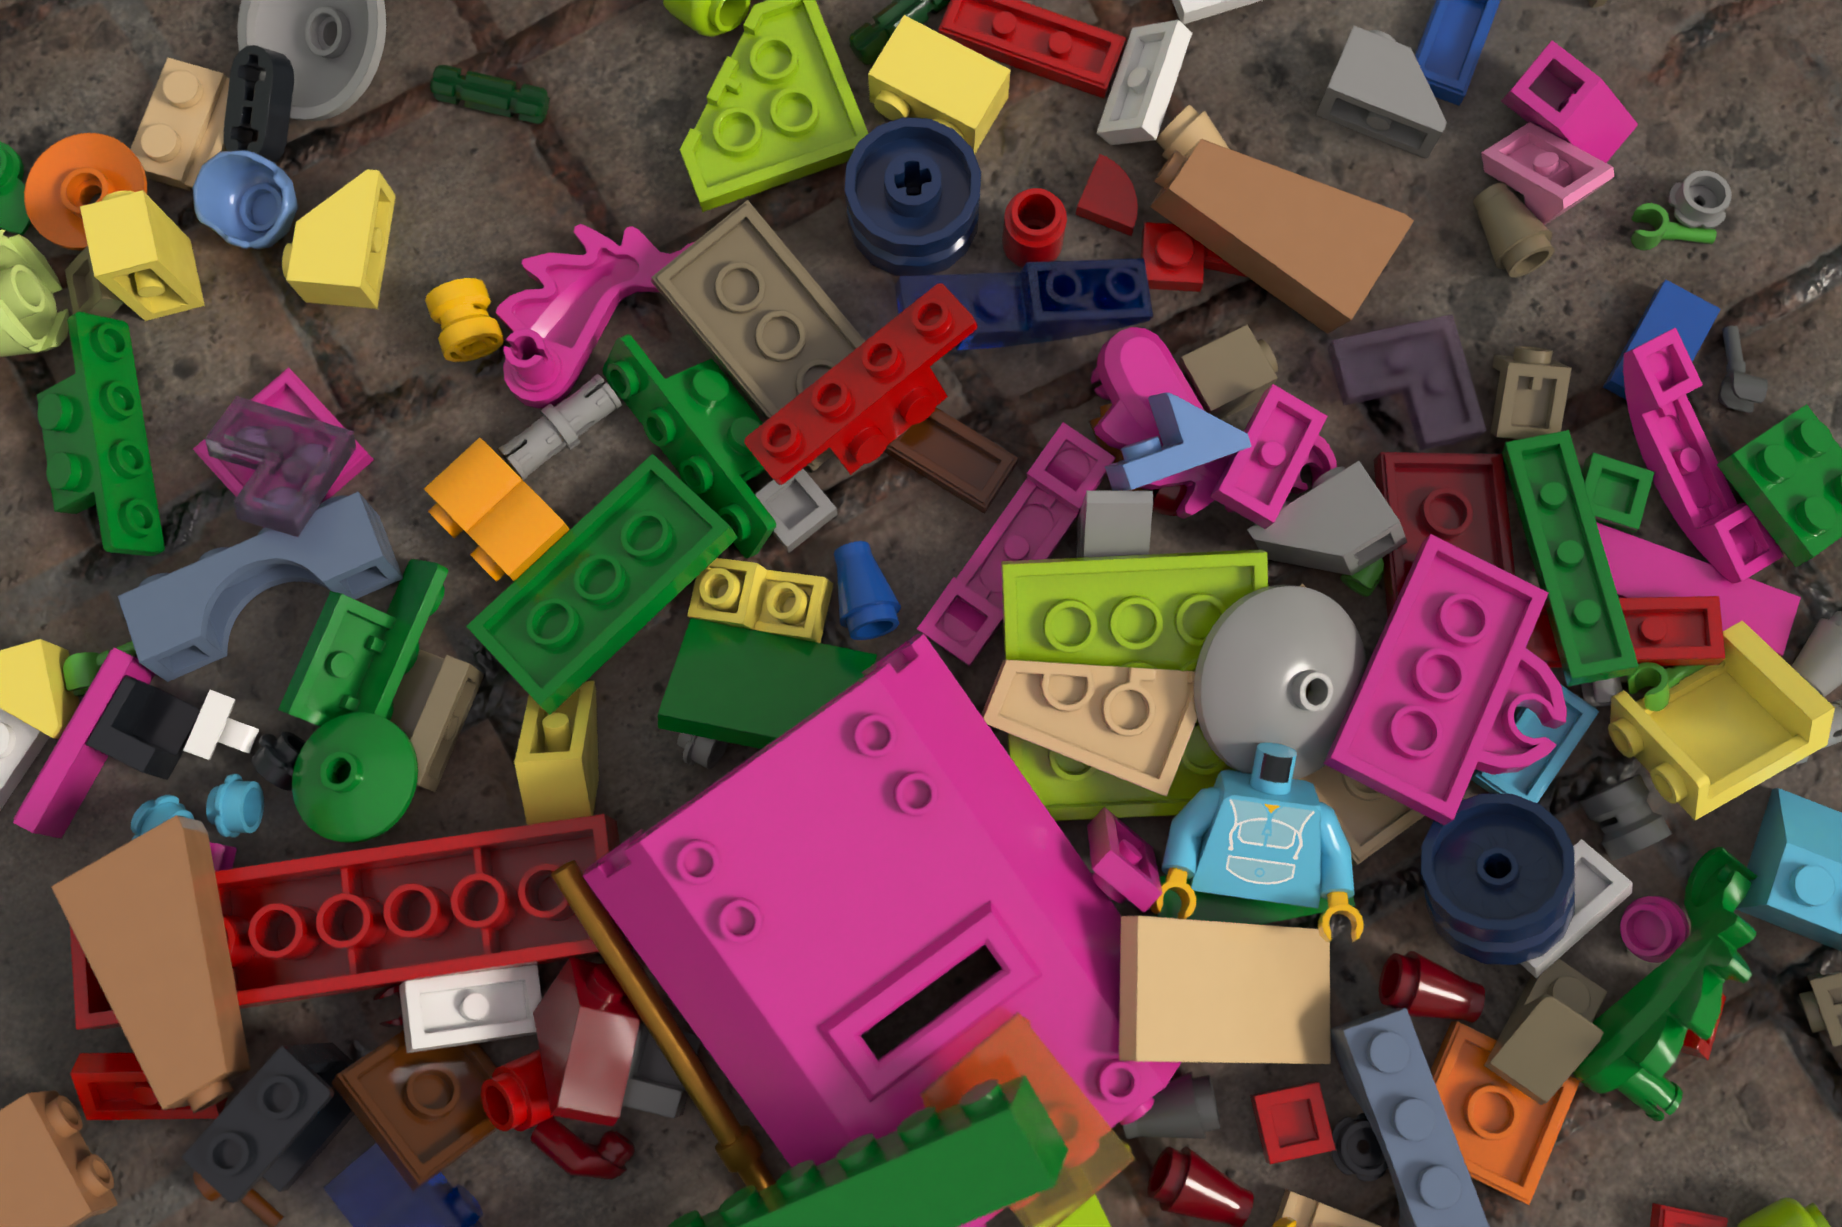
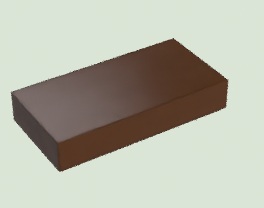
(955, 458)

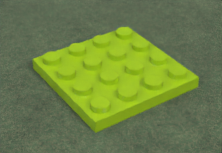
(1120, 614)

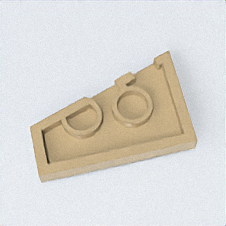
(1102, 716)

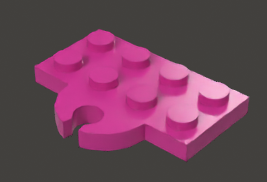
(1449, 685)

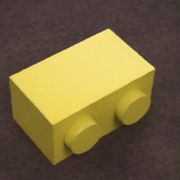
(938, 80)
(141, 255)

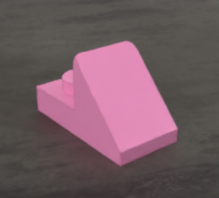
(1545, 170)

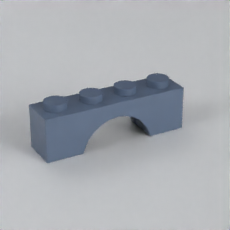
(188, 614)
(1404, 1108)

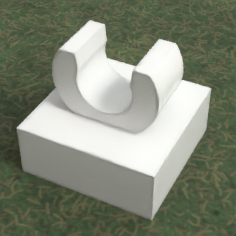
(215, 726)

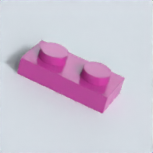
(1262, 476)
(1122, 862)

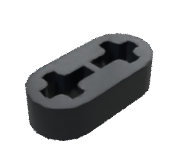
(259, 104)

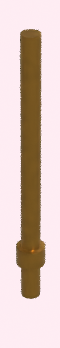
(736, 1143)

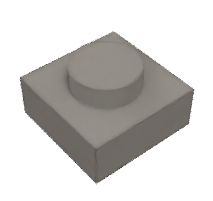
(797, 508)

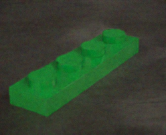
(1569, 559)

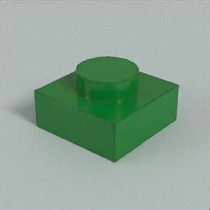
(1616, 491)

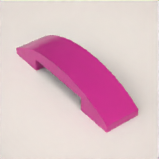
(1683, 463)
(1027, 529)

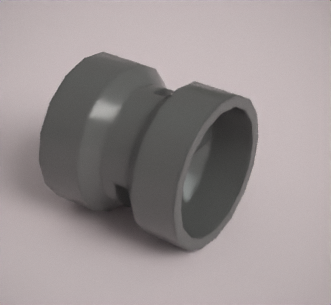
(1625, 817)

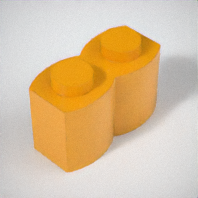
(495, 510)

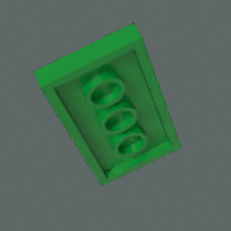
(601, 583)

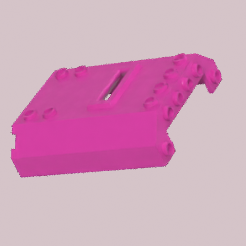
(851, 879)

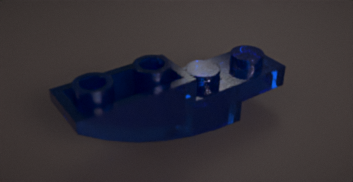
(1043, 300)

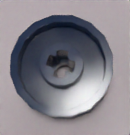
(913, 196)
(1499, 879)

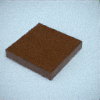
(420, 1104)

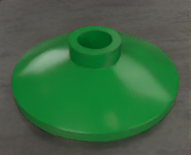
(379, 780)

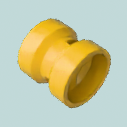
(464, 320)

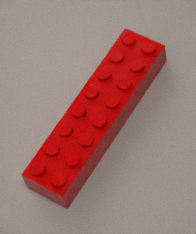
(393, 914)

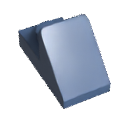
(1188, 440)

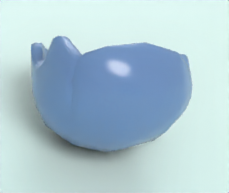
(245, 199)

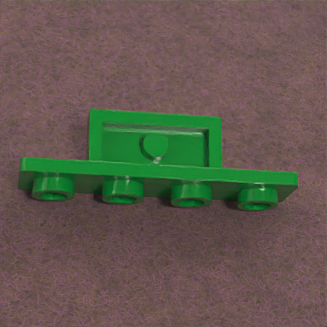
(701, 430)
(100, 440)
(362, 652)

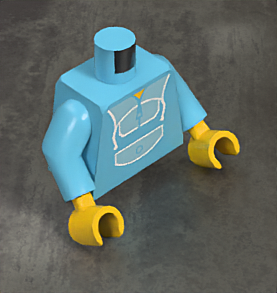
(1261, 842)

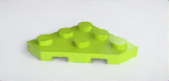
(773, 108)

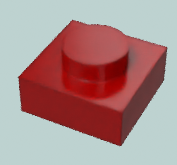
(1172, 258)
(1292, 1122)

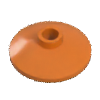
(70, 176)

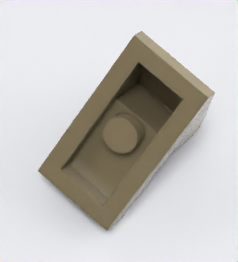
(1548, 1032)

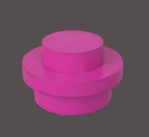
(1653, 928)

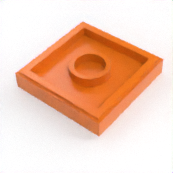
(1495, 1124)

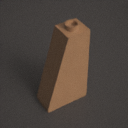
(1282, 229)
(164, 959)

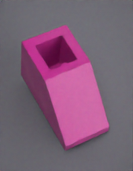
(1571, 103)

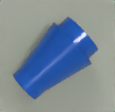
(864, 595)

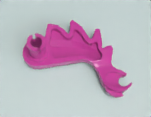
(563, 321)
(1140, 365)

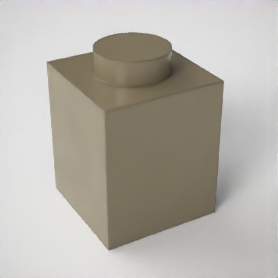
(1230, 372)

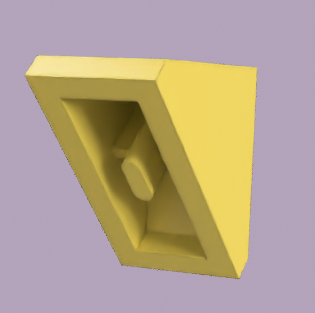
(35, 686)

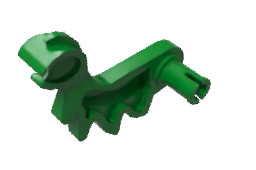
(1680, 994)

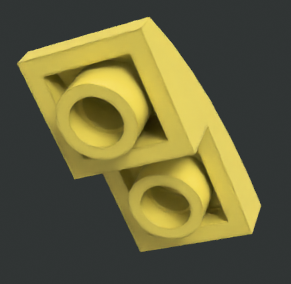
(761, 599)

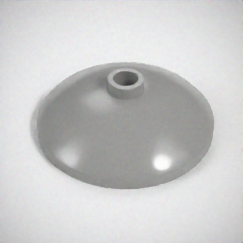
(328, 42)
(1258, 670)

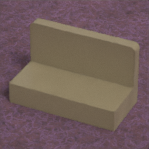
(433, 709)

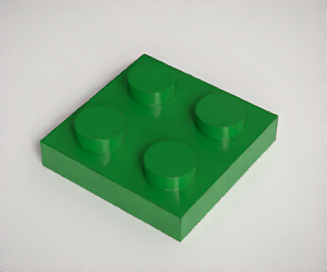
(1792, 484)

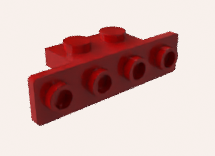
(869, 393)

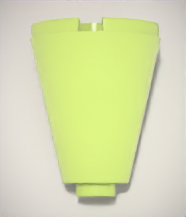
(27, 301)

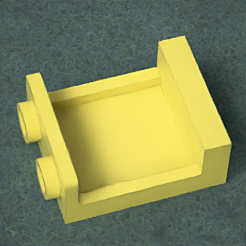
(1724, 726)

